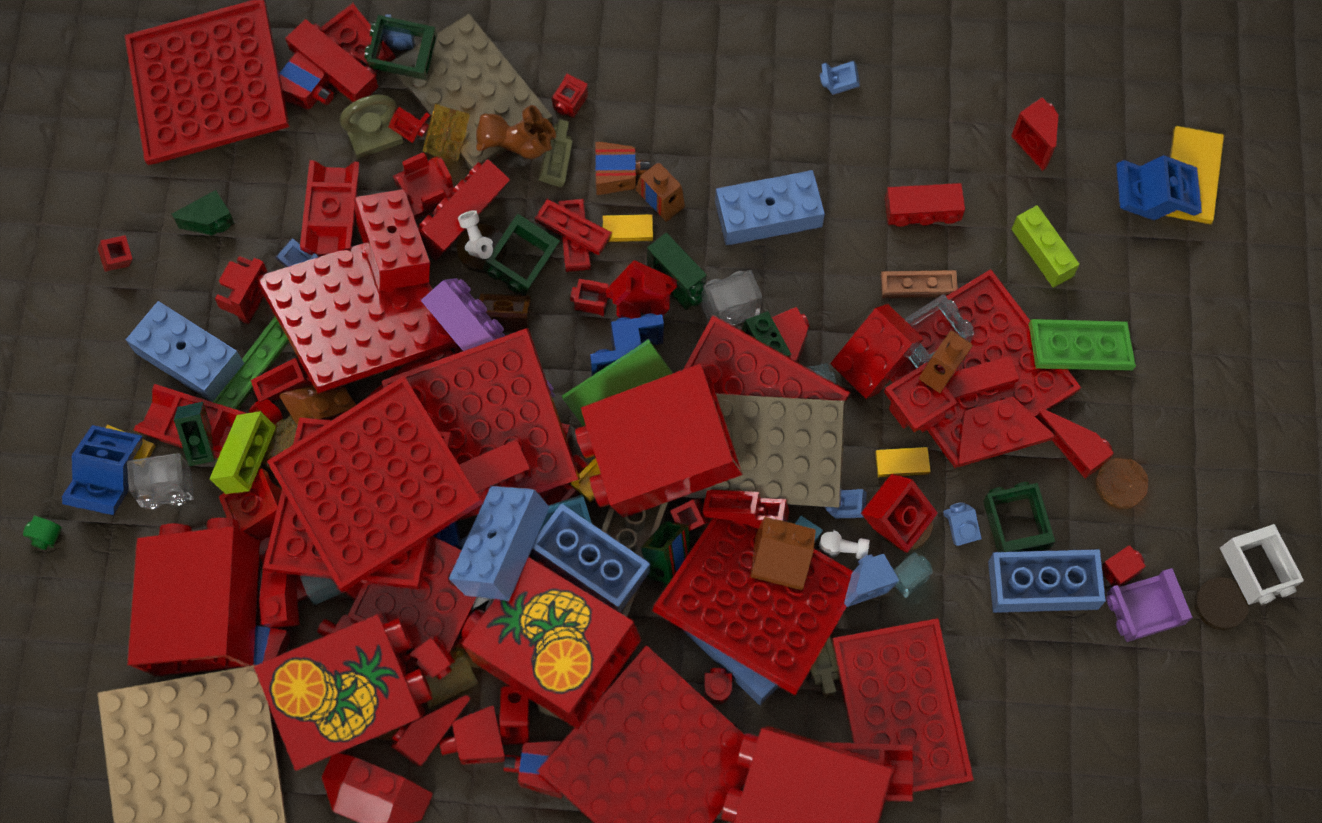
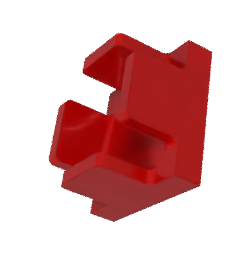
(424, 183)
(245, 290)
(641, 290)
(917, 403)
(254, 508)

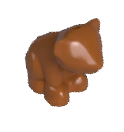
(527, 138)

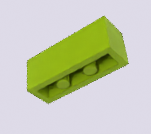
(1045, 246)
(243, 452)

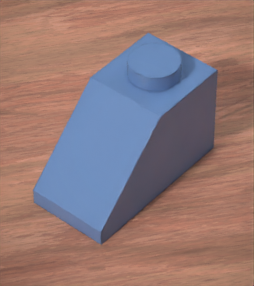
(870, 579)

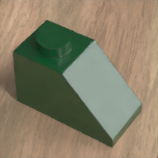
(204, 215)
(195, 433)

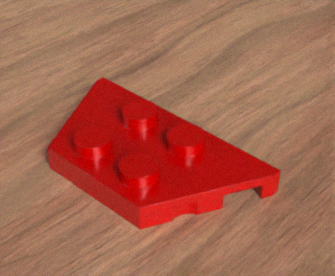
(999, 430)

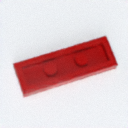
(573, 227)
(575, 256)
(982, 377)

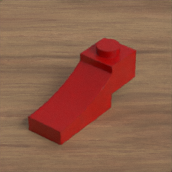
(743, 507)

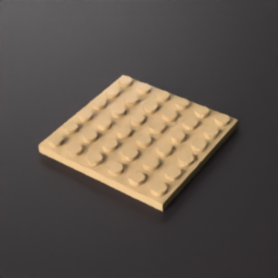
(192, 751)

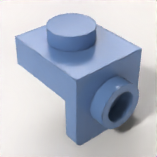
(398, 40)
(840, 77)
(293, 255)
(851, 504)
(962, 523)

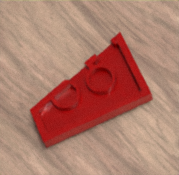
(353, 34)

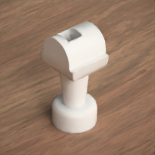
(477, 245)
(832, 544)

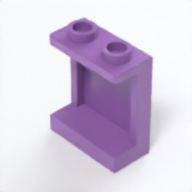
(1149, 606)

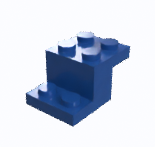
(1158, 187)
(626, 336)
(101, 470)

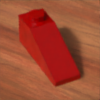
(1080, 445)
(278, 600)
(422, 735)

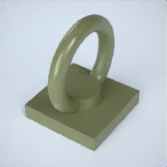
(368, 124)

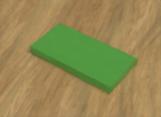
(1081, 344)
(630, 371)

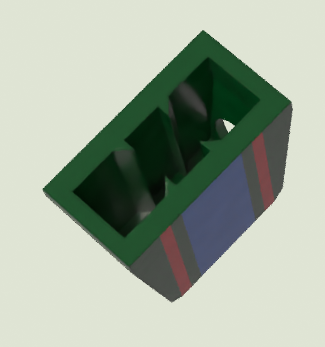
(666, 551)

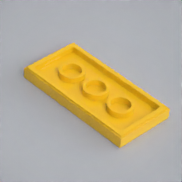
(1202, 151)

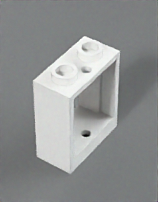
(1277, 555)

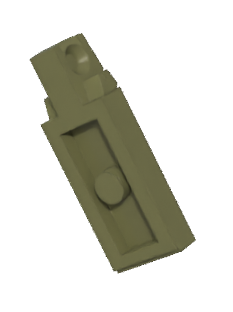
(555, 161)
(825, 670)

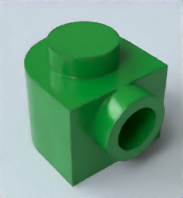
(42, 532)

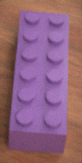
(463, 315)

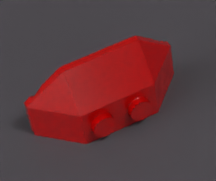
(371, 793)

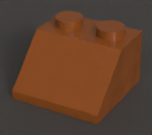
(309, 404)
(782, 552)

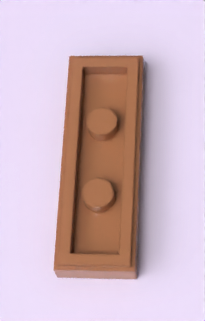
(918, 283)

